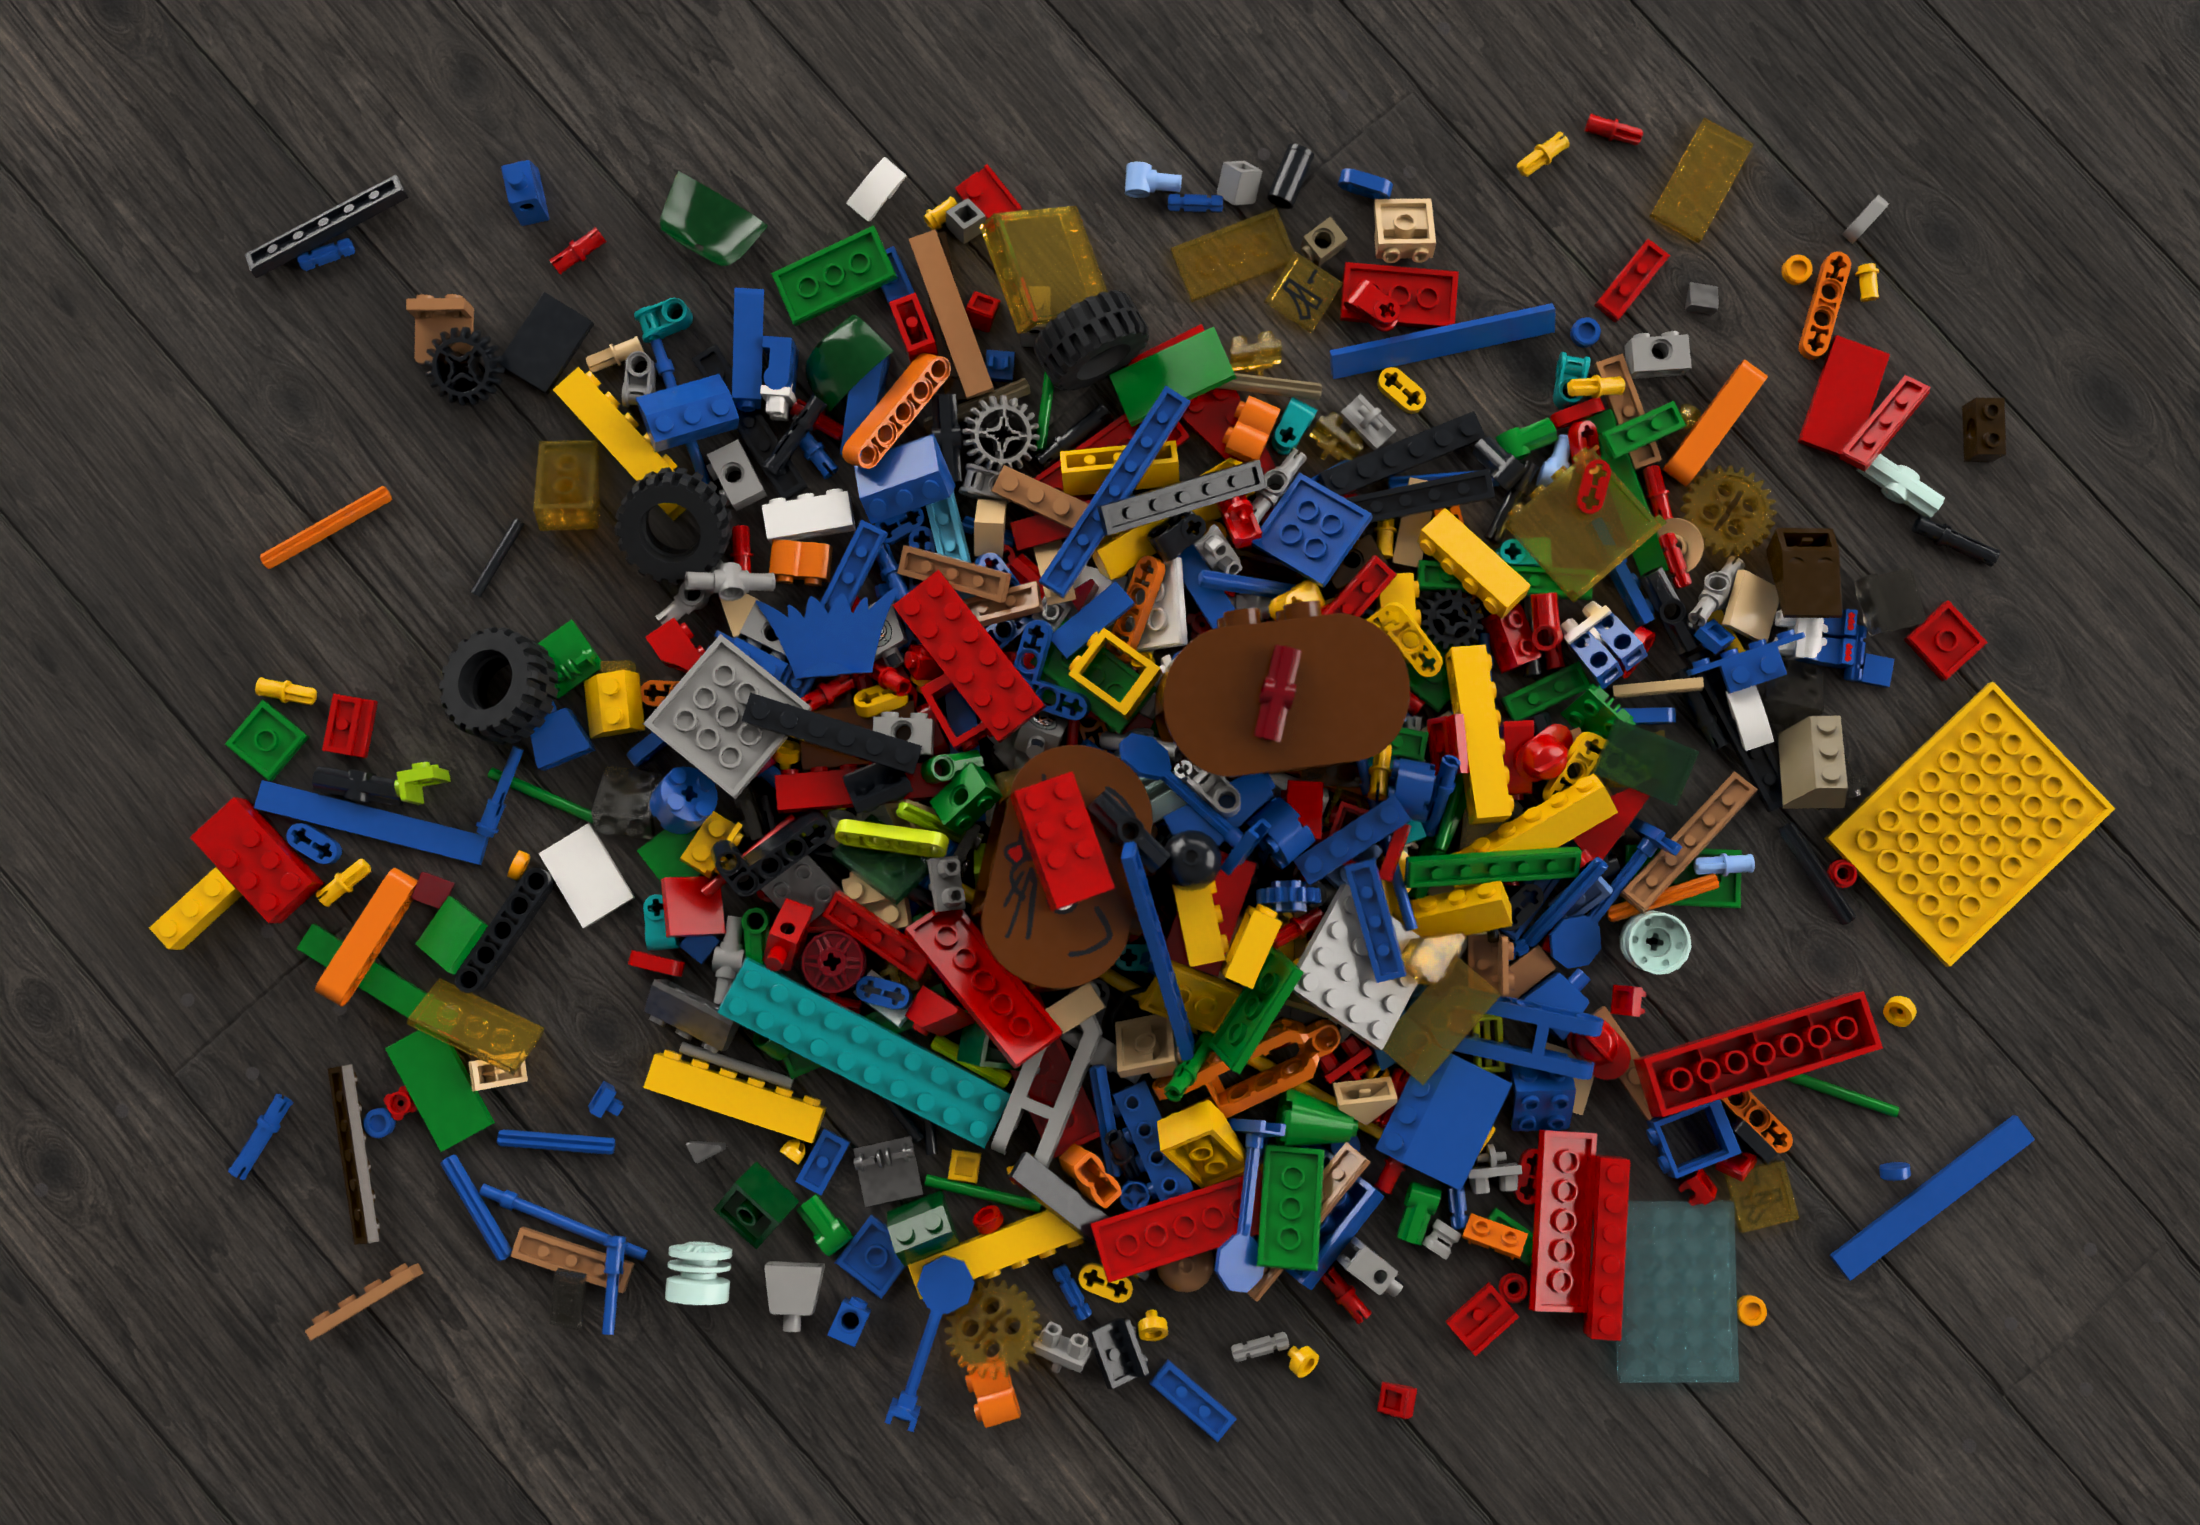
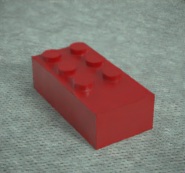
(1061, 841)
(257, 860)

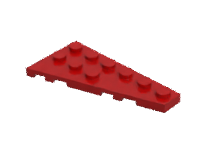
(1212, 411)

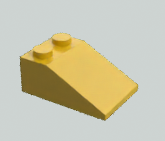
(1202, 1144)

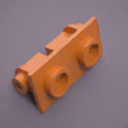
(1495, 1235)

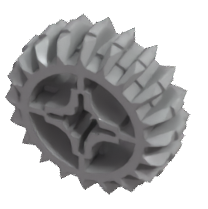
(1002, 420)

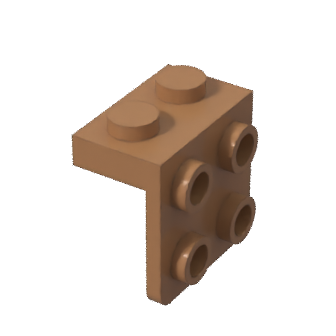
(436, 316)
(1492, 961)

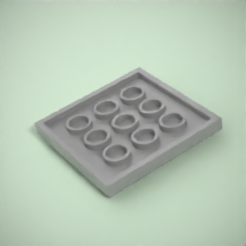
(706, 713)
(1341, 976)

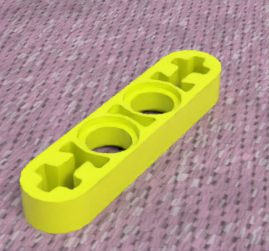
(891, 838)

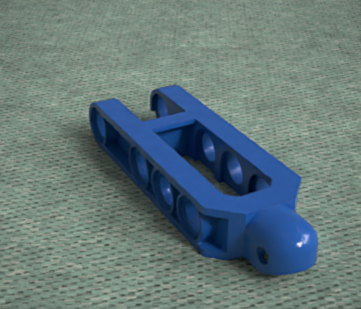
(1537, 1057)

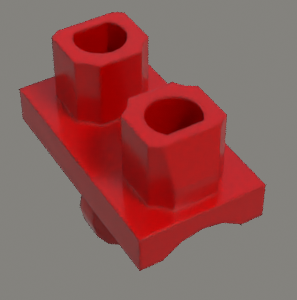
(1240, 520)
(1356, 1054)

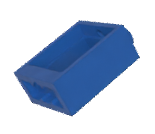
(1722, 1131)

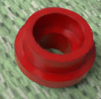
(1850, 873)
(1521, 1292)

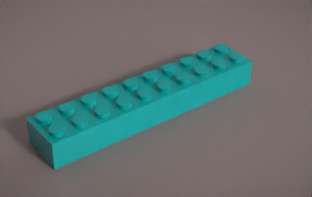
(864, 1052)

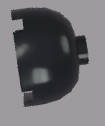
(1192, 860)

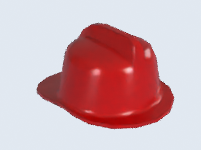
(1544, 754)
(1607, 1052)

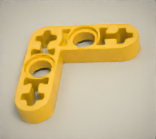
(1397, 631)
(1577, 754)

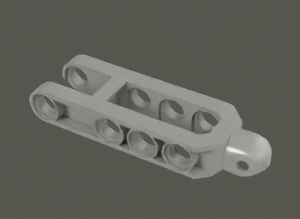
(1060, 1113)

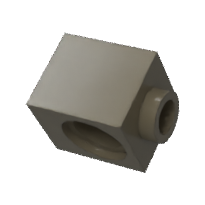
(1331, 234)

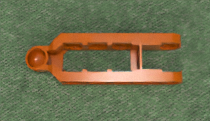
(1313, 1044)

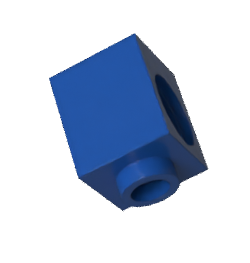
(843, 1332)

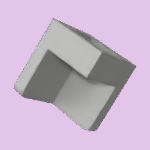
(1239, 182)

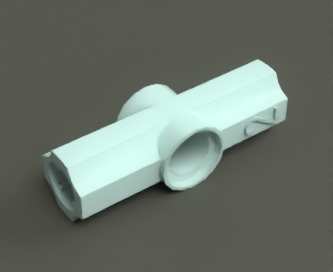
(1903, 486)

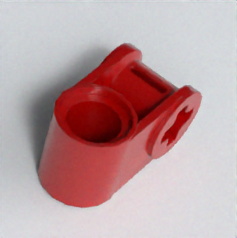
(1369, 303)

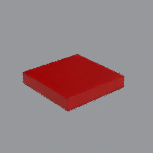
(1945, 640)
(689, 910)

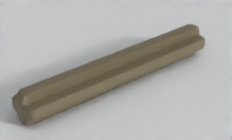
(1275, 386)
(1015, 389)

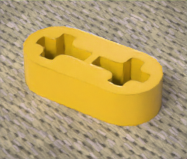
(1396, 395)
(879, 701)
(1102, 1289)

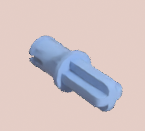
(1724, 864)

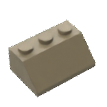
(1813, 764)

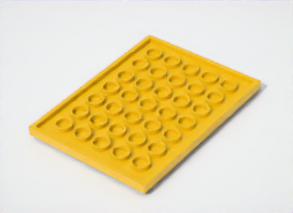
(1969, 824)

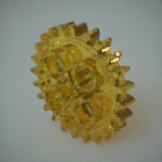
(1750, 525)
(1012, 1346)

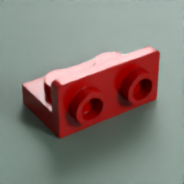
(1511, 639)

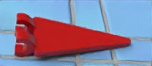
(1603, 836)

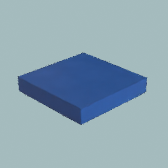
(872, 1257)

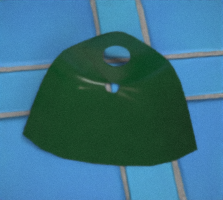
(704, 217)
(843, 360)

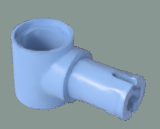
(1143, 180)
(1558, 458)

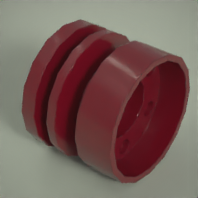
(847, 973)

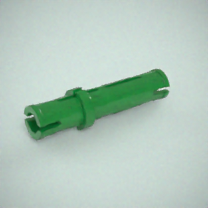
(1186, 1073)

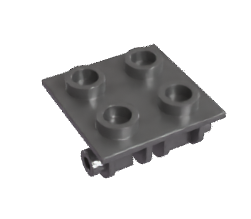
(805, 884)
(887, 1171)

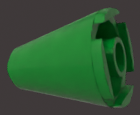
(1312, 1121)

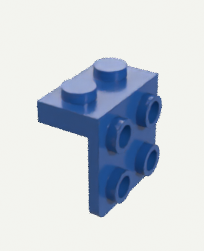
(1541, 1100)

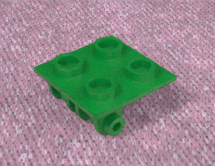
(572, 656)
(1594, 714)

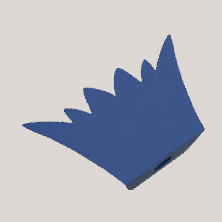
(831, 641)

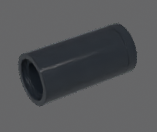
(1290, 176)

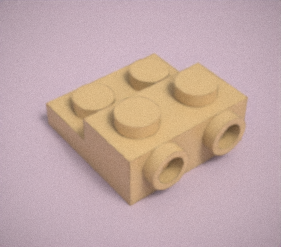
(1404, 229)
(868, 897)
(1146, 1047)

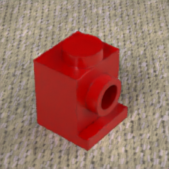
(921, 663)

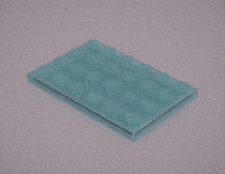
(1679, 1294)

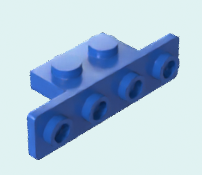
(1751, 666)

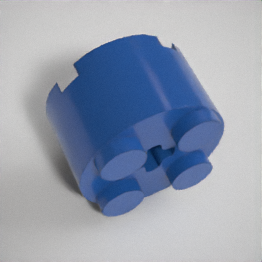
(1412, 786)
(683, 800)
(1286, 836)

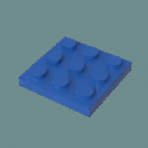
(1312, 530)

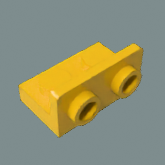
(712, 830)

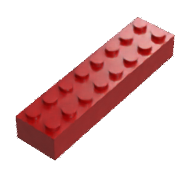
(1757, 1054)

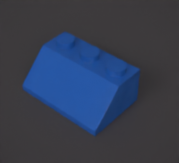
(688, 412)
(904, 480)

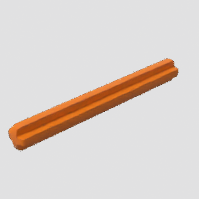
(326, 527)

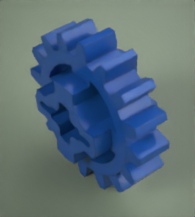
(1288, 896)

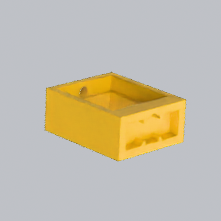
(1138, 690)
(1251, 945)

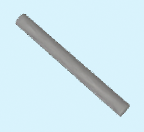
(736, 1065)

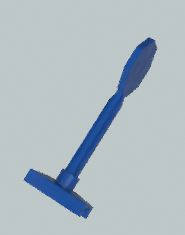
(1152, 761)
(1577, 937)
(1238, 1255)
(944, 1288)

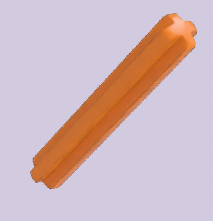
(1670, 895)

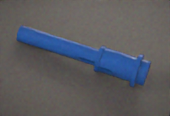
(495, 806)
(613, 1268)

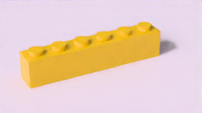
(613, 429)
(1124, 549)
(1474, 697)
(1551, 822)
(735, 1097)
(1008, 1246)

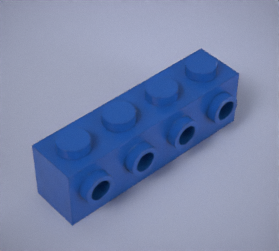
(1141, 1118)

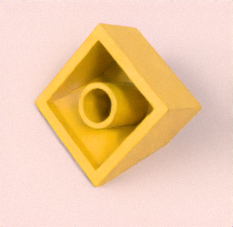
(614, 703)

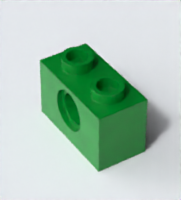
(966, 798)

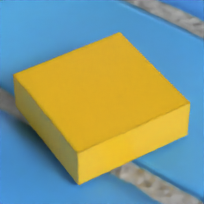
(964, 1166)

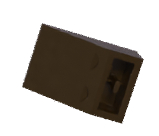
(1806, 572)

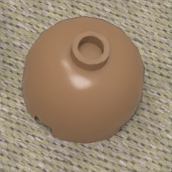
(1188, 1273)

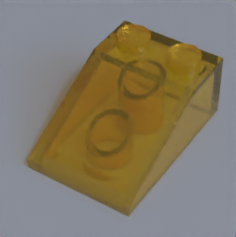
(567, 485)

